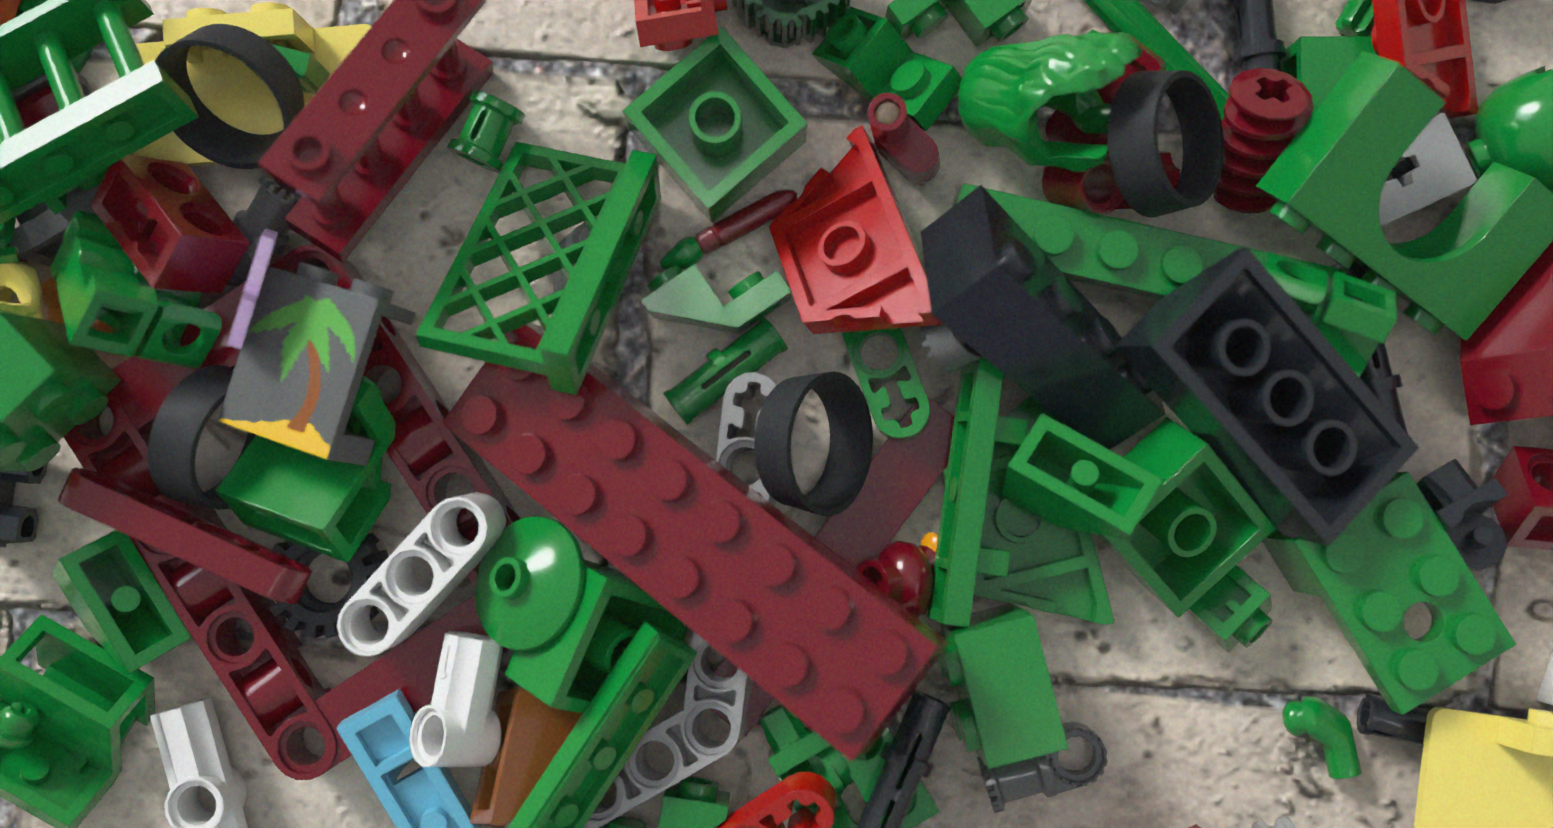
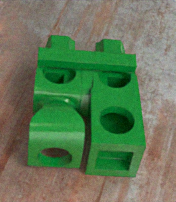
(105, 285)
(1346, 323)
(803, 750)

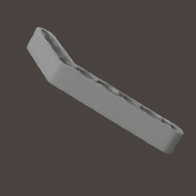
(703, 688)

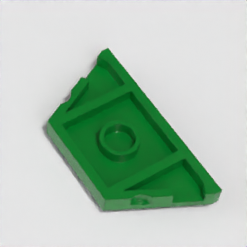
(1048, 564)

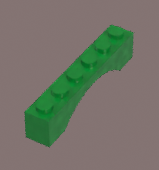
(1119, 251)

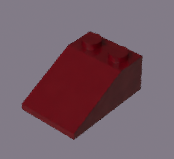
(1511, 353)

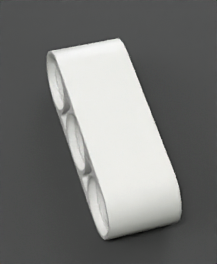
(394, 584)

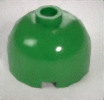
(1517, 127)

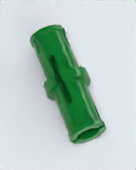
(761, 345)

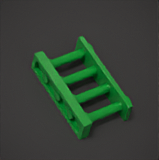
(87, 130)

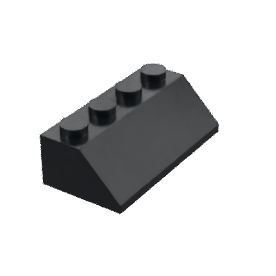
(1269, 397)

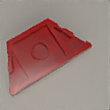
(1433, 45)
(852, 249)

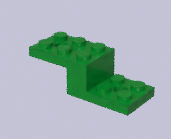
(1379, 569)

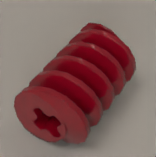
(1257, 125)

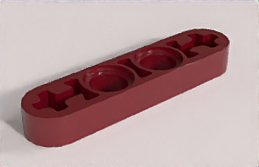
(185, 535)

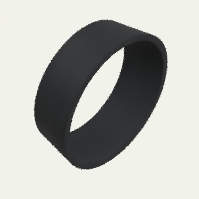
(208, 133)
(1135, 142)
(177, 435)
(848, 448)

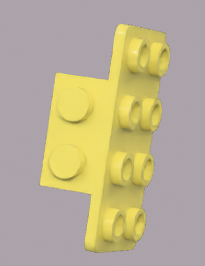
(228, 84)
(1486, 771)

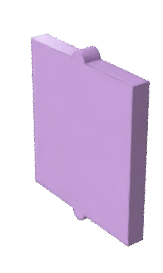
(252, 288)

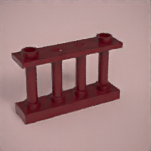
(377, 120)

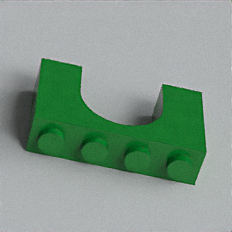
(1335, 182)

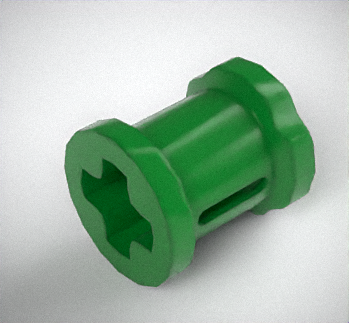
(486, 131)

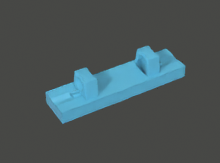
(382, 749)

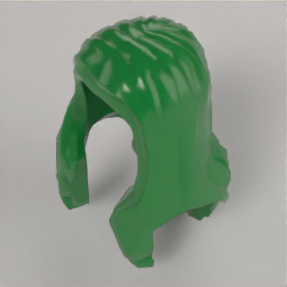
(1013, 81)

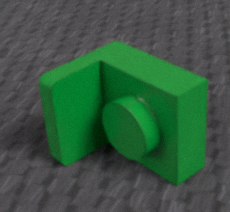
(1234, 610)

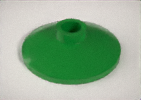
(530, 584)

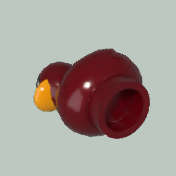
(905, 572)

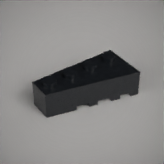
(1032, 321)

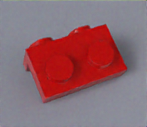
(675, 23)

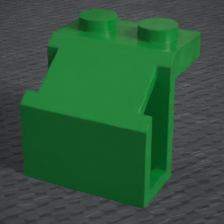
(313, 498)
(84, 719)

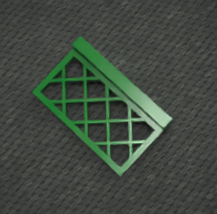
(592, 285)

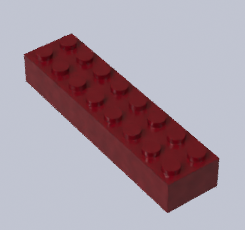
(703, 546)

